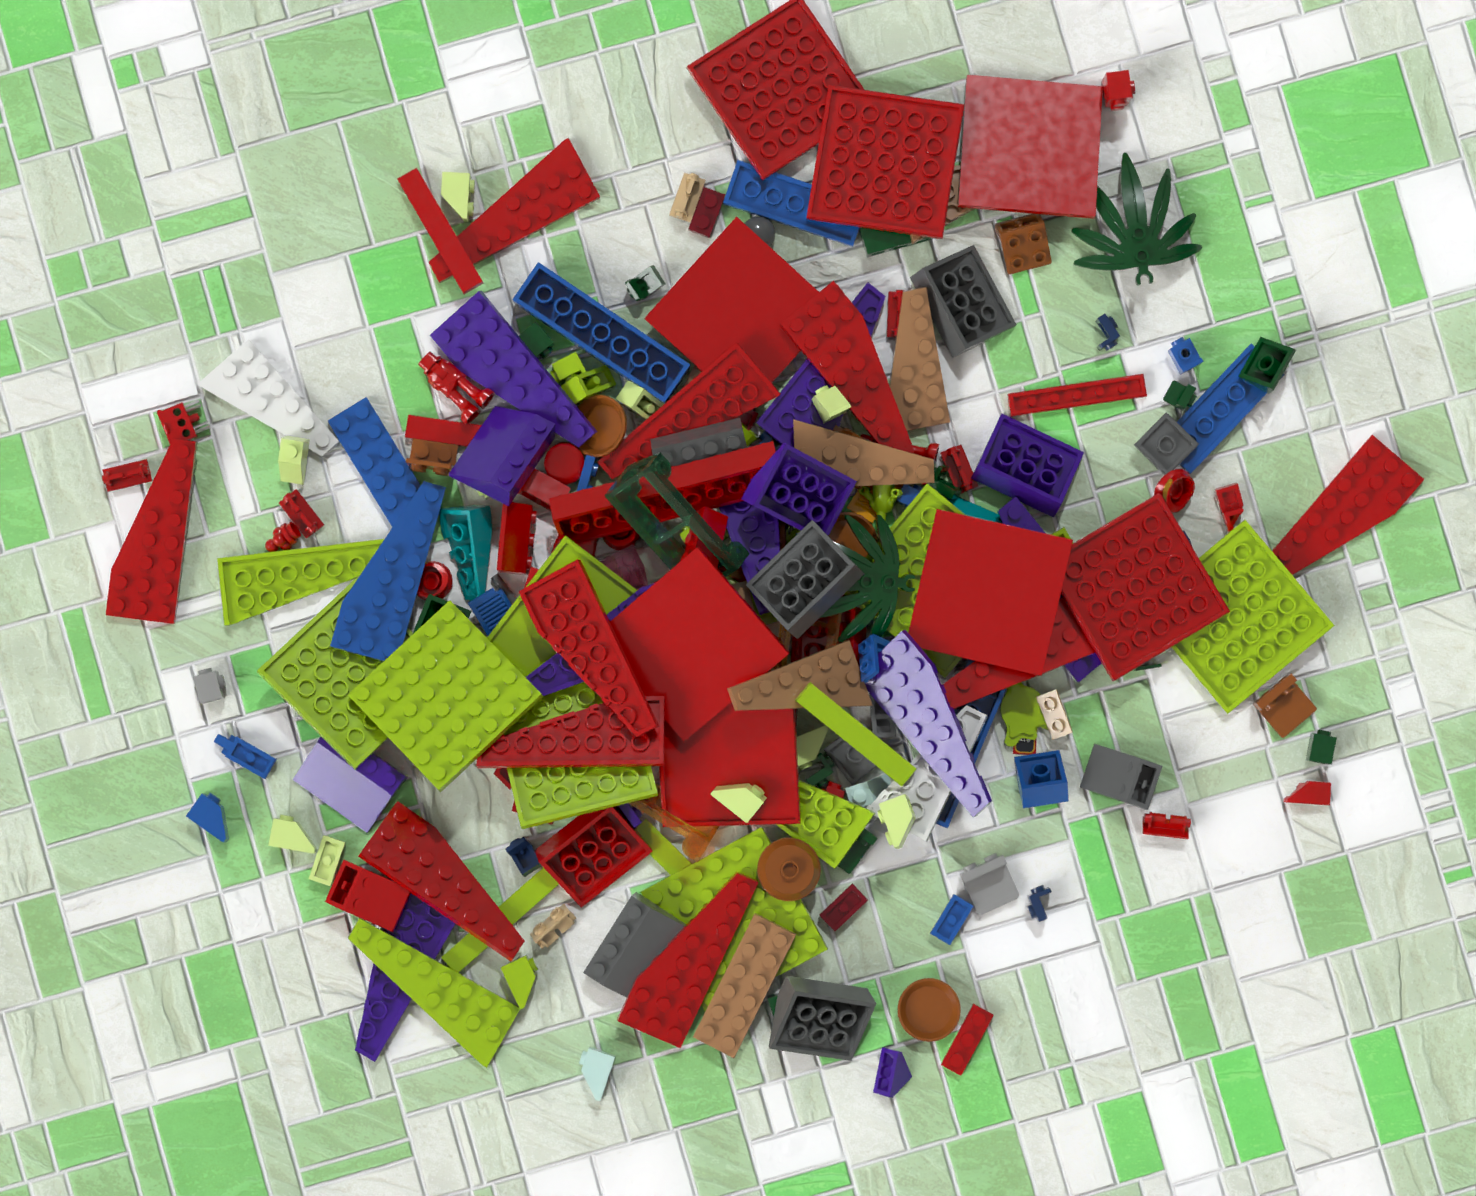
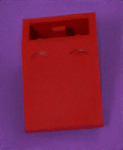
(368, 895)

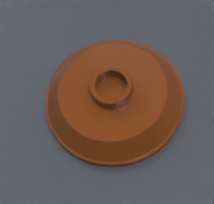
(609, 421)
(843, 534)
(788, 869)
(929, 1009)

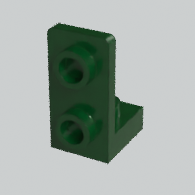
(857, 851)

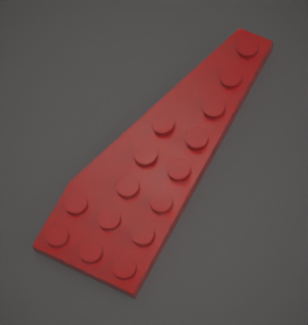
(842, 351)
(1357, 499)
(150, 561)
(578, 629)
(580, 740)
(427, 866)
(677, 980)

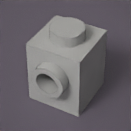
(209, 685)

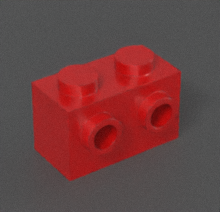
(1117, 89)

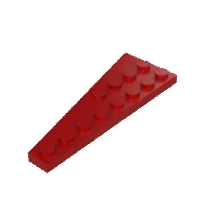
(537, 200)
(716, 395)

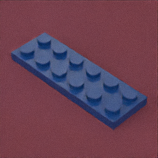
(781, 201)
(1219, 410)
(376, 458)

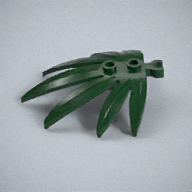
(1139, 242)
(877, 584)

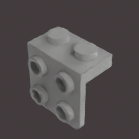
(989, 884)

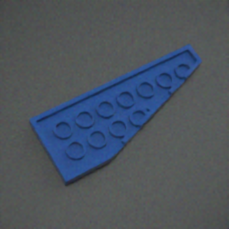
(382, 599)

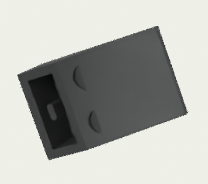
(1121, 776)

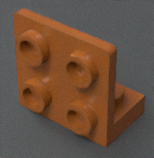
(1024, 243)
(433, 456)
(1285, 706)

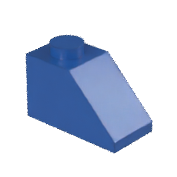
(210, 816)

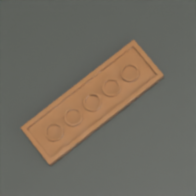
(744, 985)

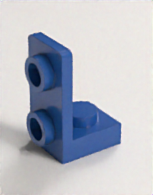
(868, 656)

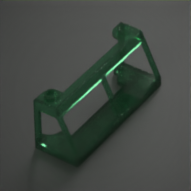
(625, 500)

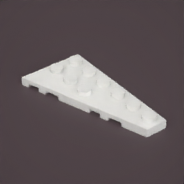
(259, 390)
(924, 787)

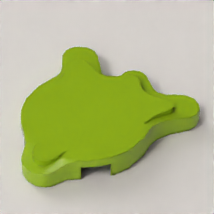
(1021, 714)

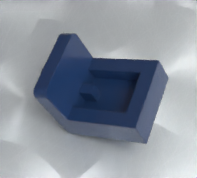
(1108, 327)
(523, 855)
(1036, 908)

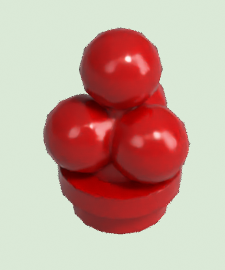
(283, 536)

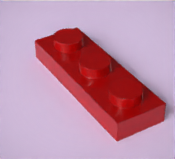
(967, 1039)

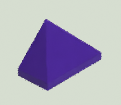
(891, 1073)

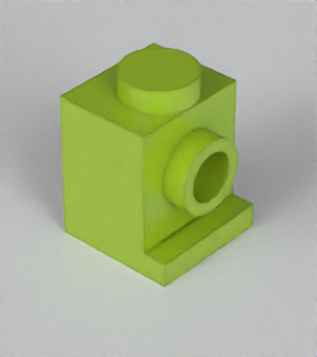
(567, 368)

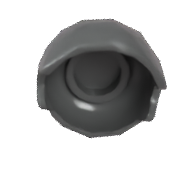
(763, 228)

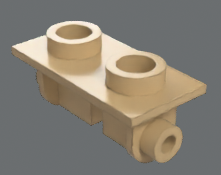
(687, 197)
(1054, 714)
(544, 932)

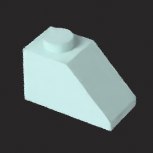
(867, 791)
(596, 1069)

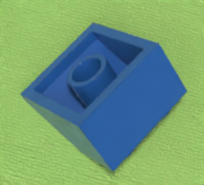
(1041, 779)

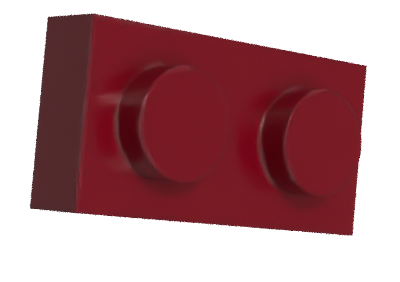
(706, 212)
(843, 907)

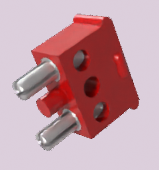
(171, 425)

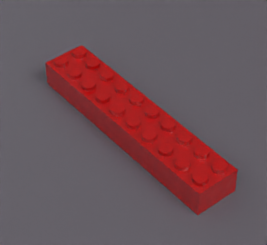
(702, 483)

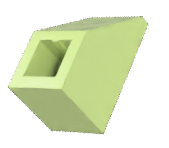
(456, 192)
(899, 819)

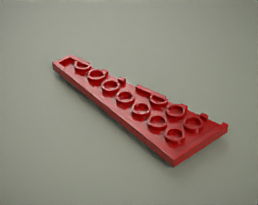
(982, 679)

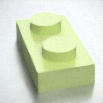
(327, 860)

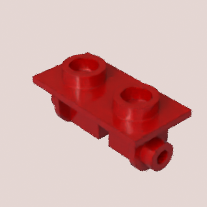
(894, 305)
(959, 468)
(126, 475)
(301, 513)
(1158, 825)

